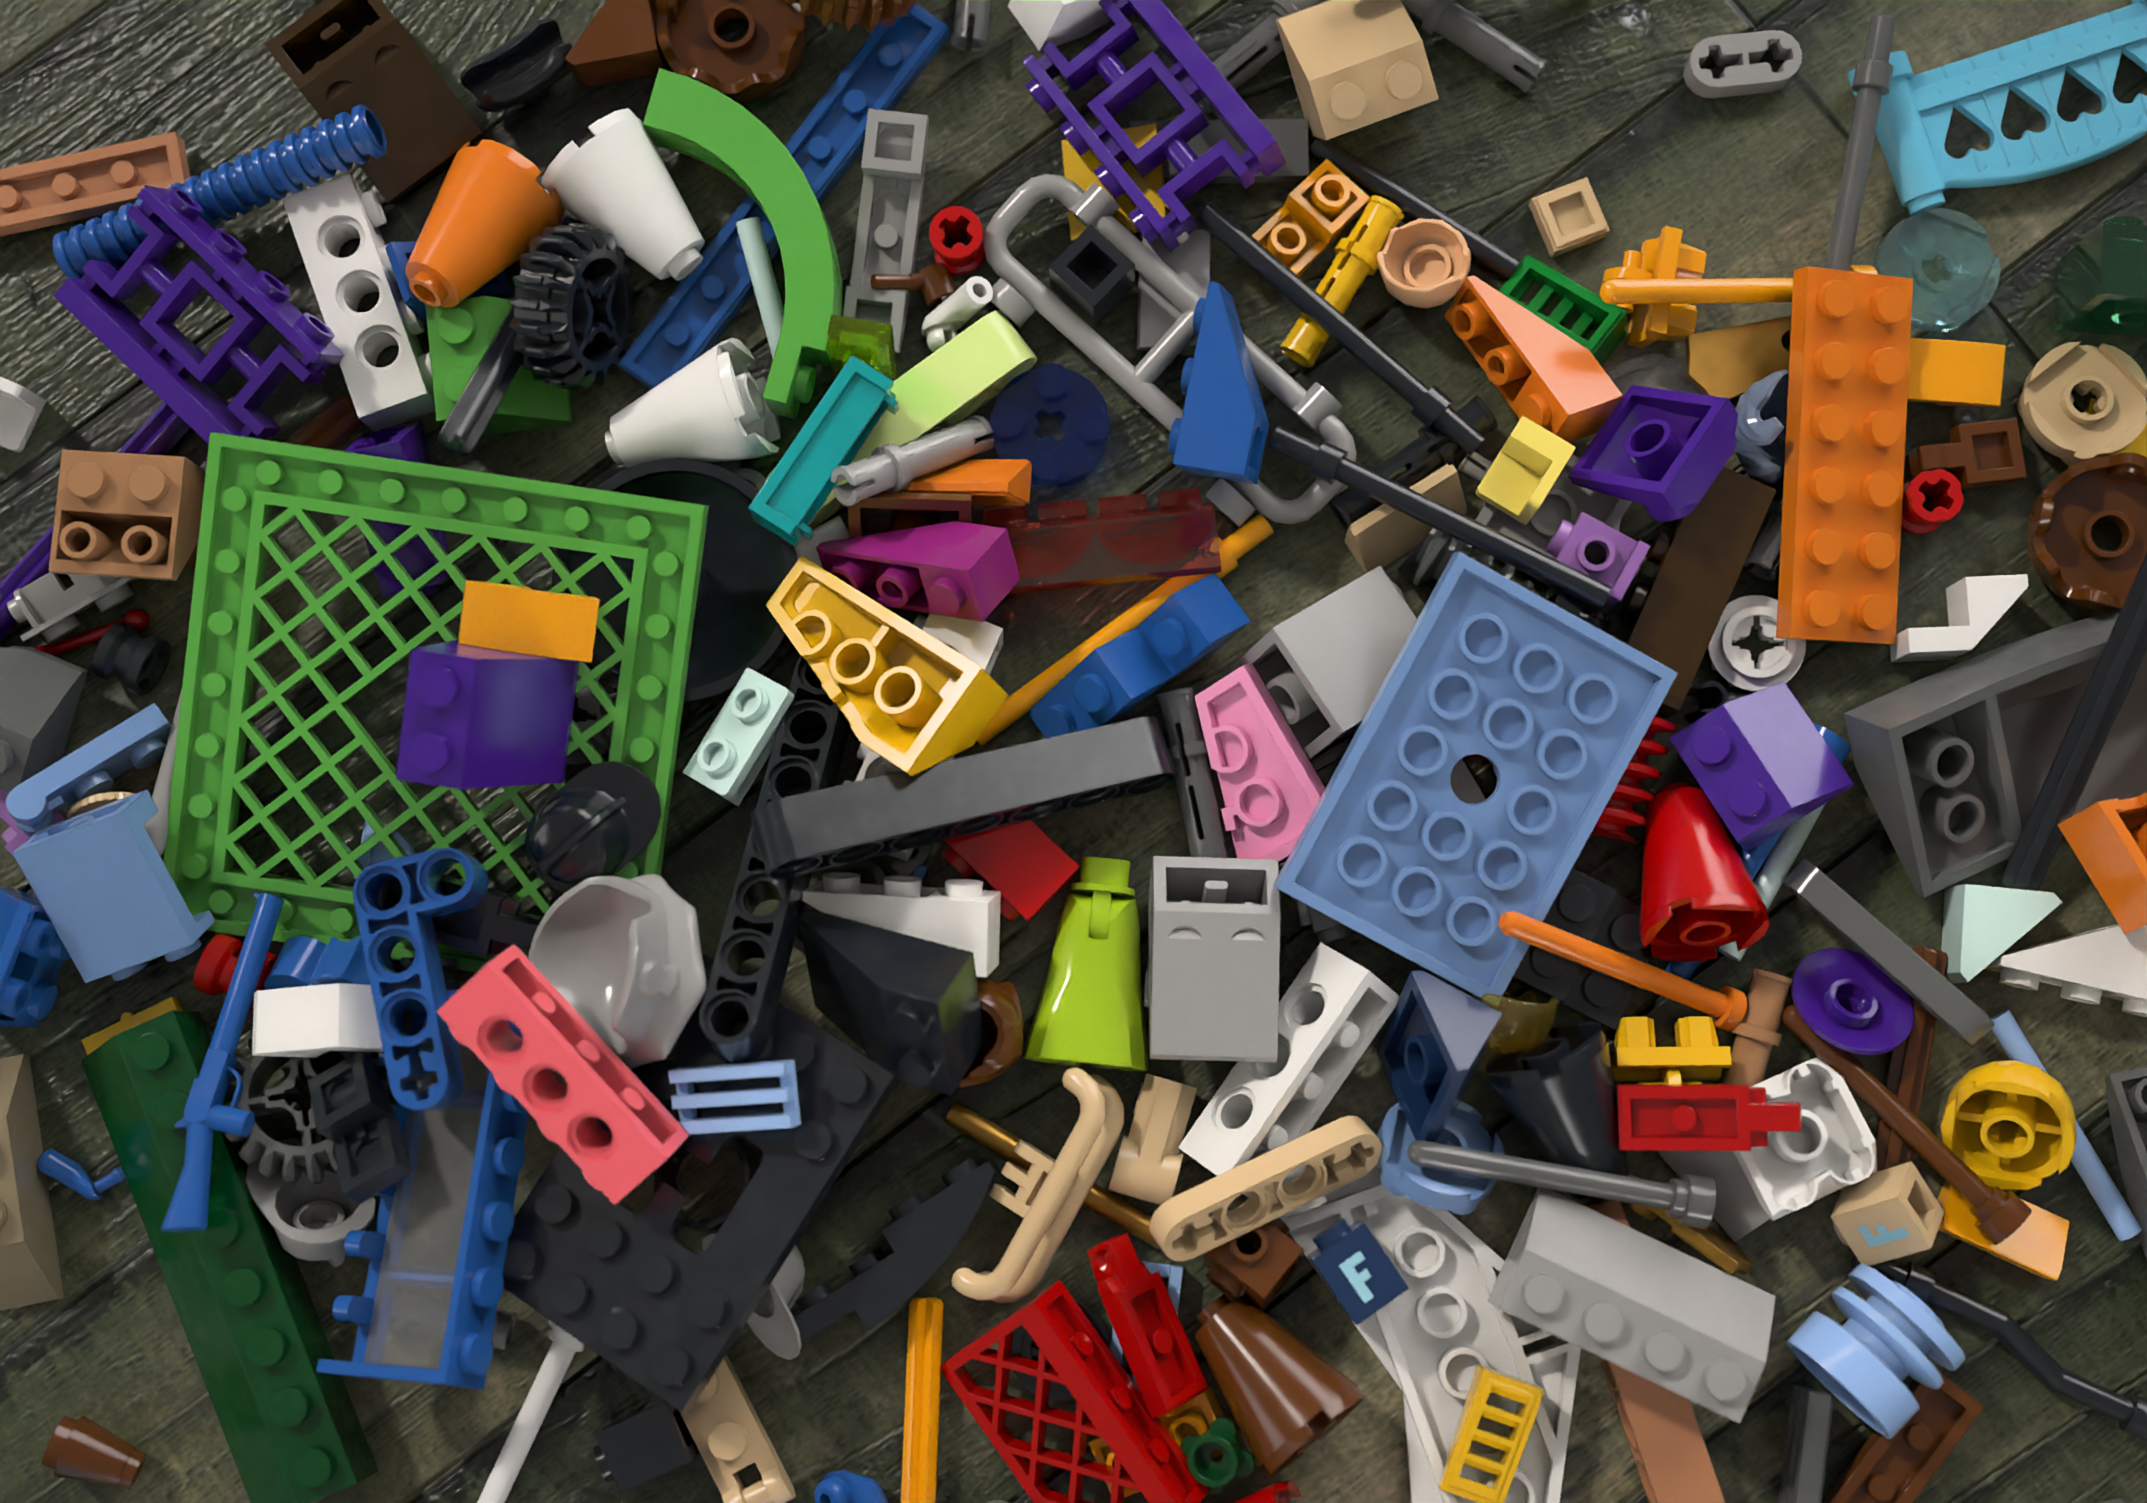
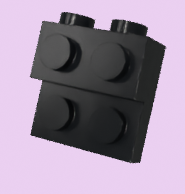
(1598, 915)

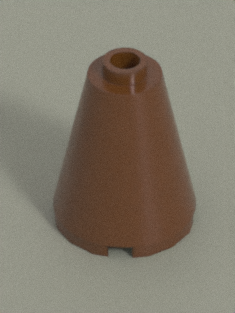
(1272, 1382)

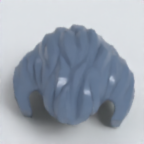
(1763, 428)

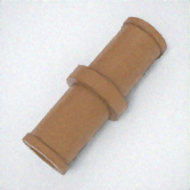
(1758, 1028)

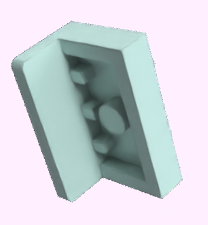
(740, 737)

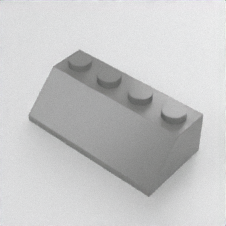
(1637, 1303)

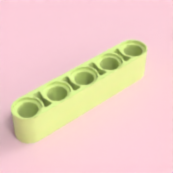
(946, 388)

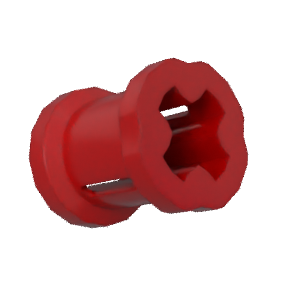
(956, 223)
(1944, 504)

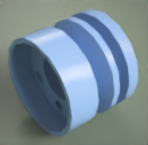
(1876, 1349)

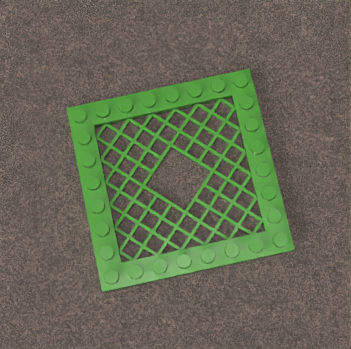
(223, 652)

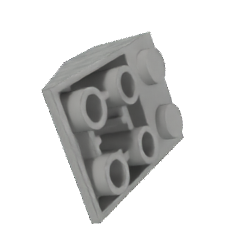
(1214, 959)

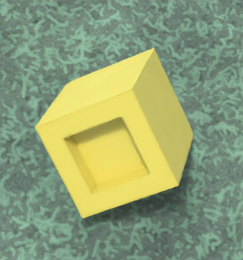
(1524, 470)

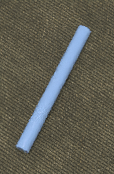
(2084, 1156)

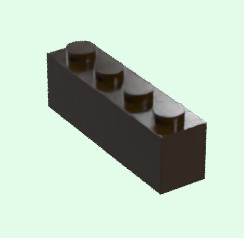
(1694, 578)

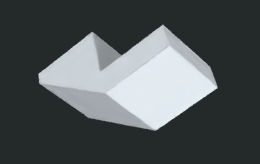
(1972, 608)
(315, 1020)

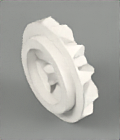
(1735, 664)

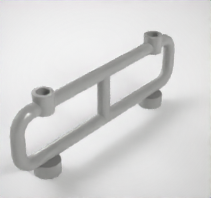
(1021, 294)

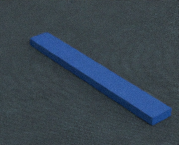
(824, 151)

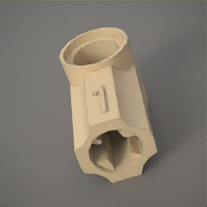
(1150, 1154)

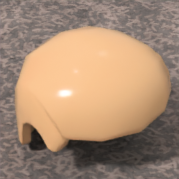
(1424, 262)

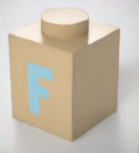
(1887, 1215)

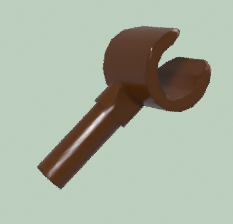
(933, 282)

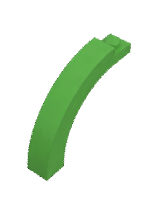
(725, 135)

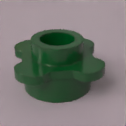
(1202, 1464)

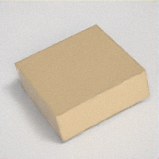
(1569, 217)

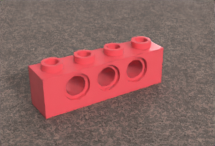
(596, 1077)

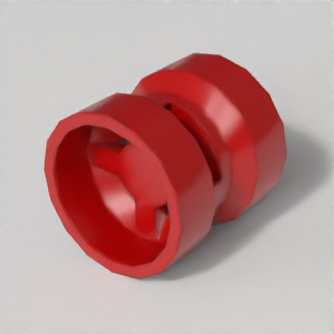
(218, 965)

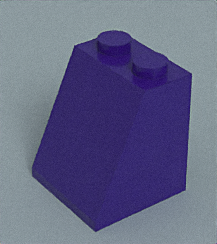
(485, 717)

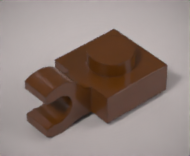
(1978, 453)

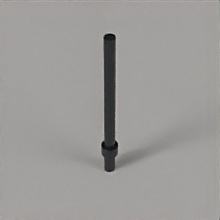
(1428, 405)
(1331, 464)

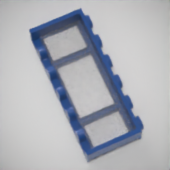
(439, 1236)

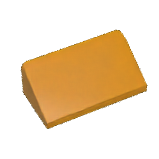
(2034, 1246)

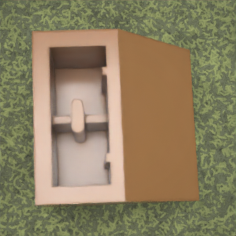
(126, 514)

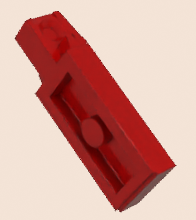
(1700, 1117)
(1146, 1327)

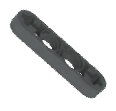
(1889, 953)

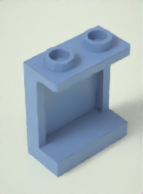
(110, 890)

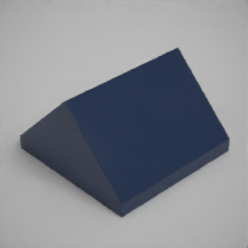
(1434, 1050)

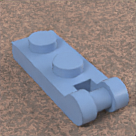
(89, 770)

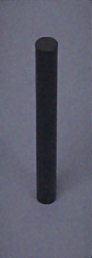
(1412, 205)

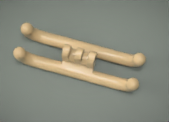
(1049, 1192)

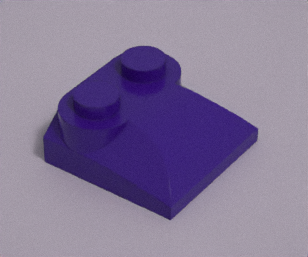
(1660, 450)

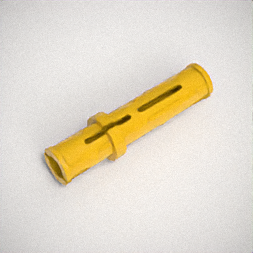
(1353, 262)

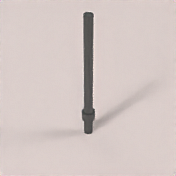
(1870, 83)

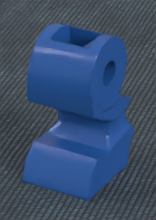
(312, 962)

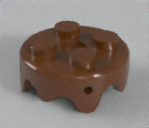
(739, 68)
(2062, 525)

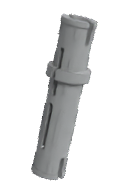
(894, 466)

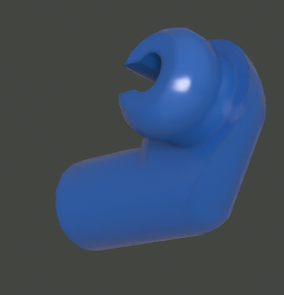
(848, 1488)

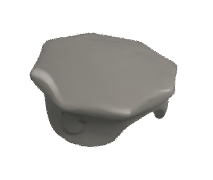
(624, 961)

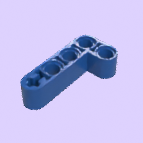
(424, 979)

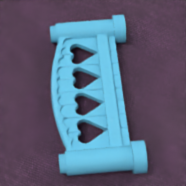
(1920, 107)

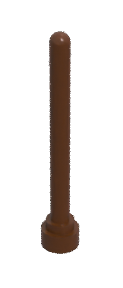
(1996, 1212)

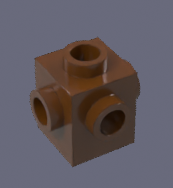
(1256, 1275)

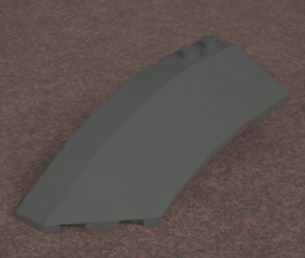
(1971, 745)

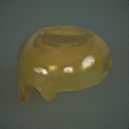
(1523, 1021)

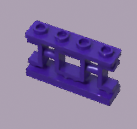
(1187, 83)
(164, 354)

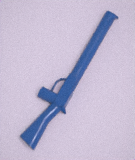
(204, 1104)

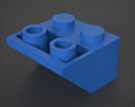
(28, 959)

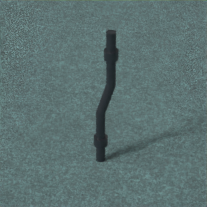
(1923, 1284)

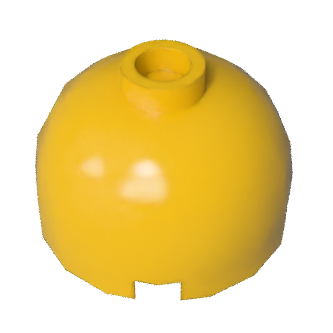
(2010, 1124)

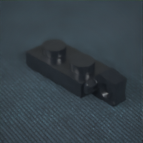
(480, 930)

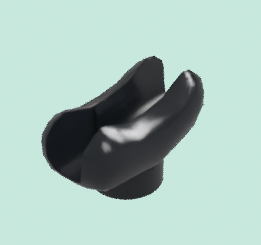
(518, 69)

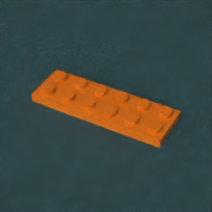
(1844, 456)

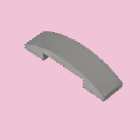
(888, 216)

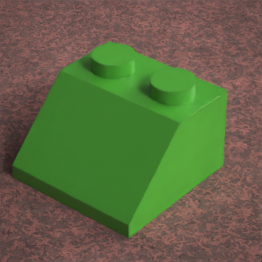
(456, 346)

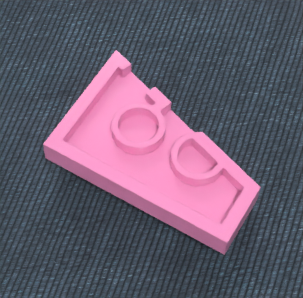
(1259, 765)

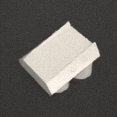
(1823, 1157)

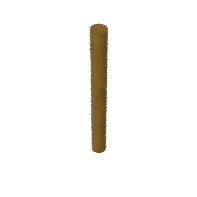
(1003, 1144)

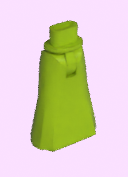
(1093, 981)

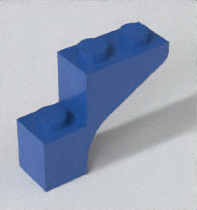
(1141, 661)

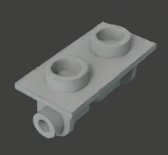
(53, 607)

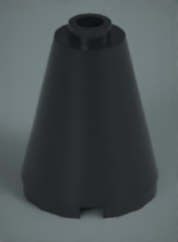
(1565, 1099)

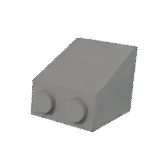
(1333, 659)

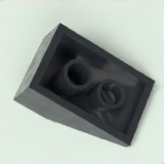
(896, 997)

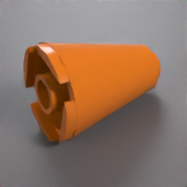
(479, 223)

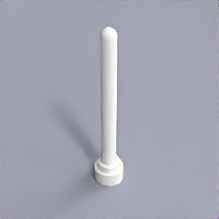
(531, 1415)

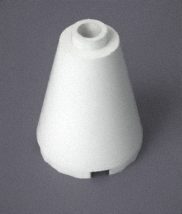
(626, 191)
(700, 413)

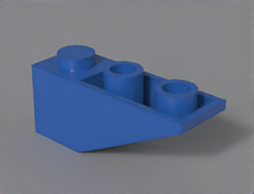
(1223, 409)

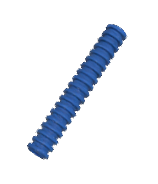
(235, 186)

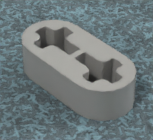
(1741, 51)

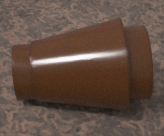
(92, 1454)

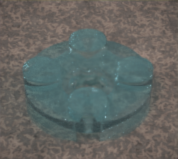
(1965, 257)

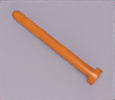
(1725, 1005)

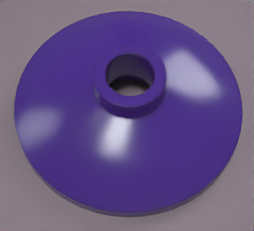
(1851, 1002)

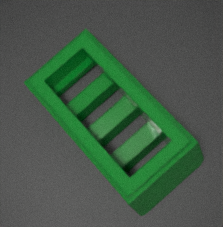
(1593, 310)

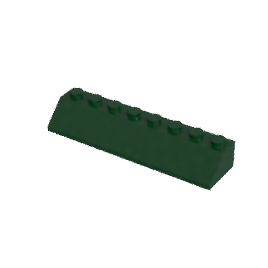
(230, 1283)

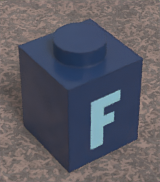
(1356, 1269)

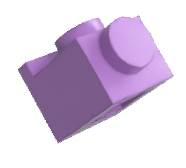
(1622, 552)

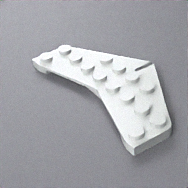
(1441, 1332)

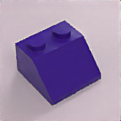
(1761, 763)

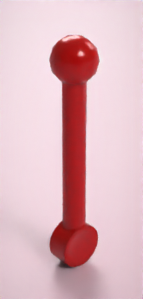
(135, 617)

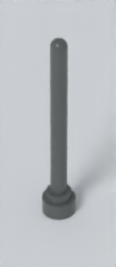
(1686, 1199)

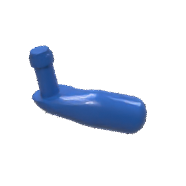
(74, 1175)

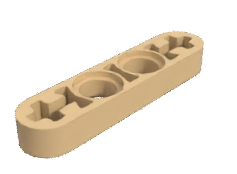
(1347, 1153)

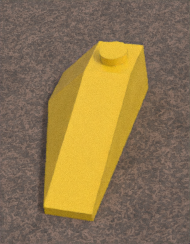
(889, 678)

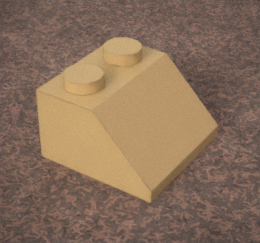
(1355, 63)

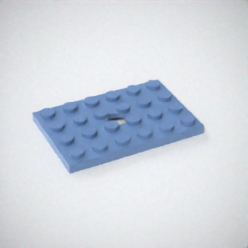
(1495, 679)

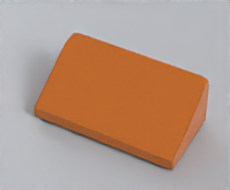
(988, 480)

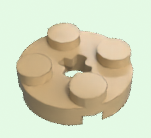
(2074, 435)

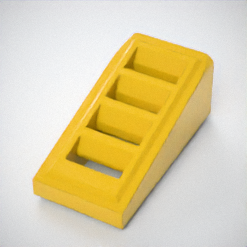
(1521, 1422)

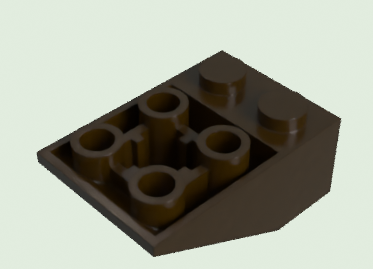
(363, 55)

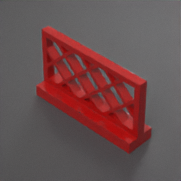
(1106, 1407)

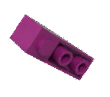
(928, 569)

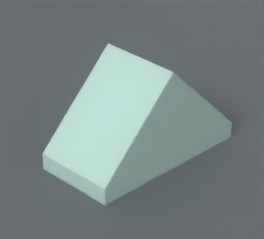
(1985, 922)

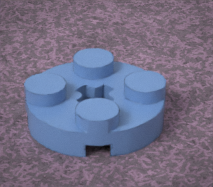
(1431, 1186)

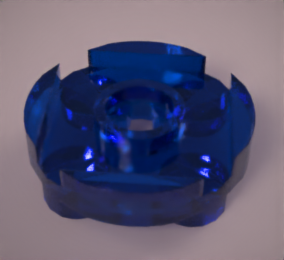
(1052, 392)

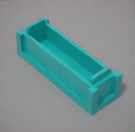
(824, 443)

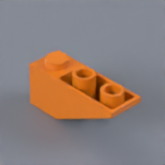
(1533, 363)

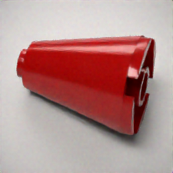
(1694, 881)

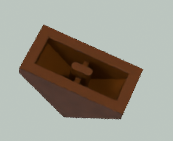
(618, 44)

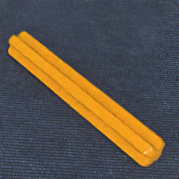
(922, 1400)

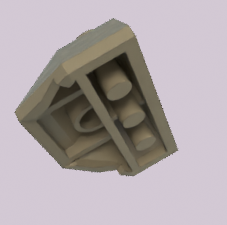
(27, 1232)

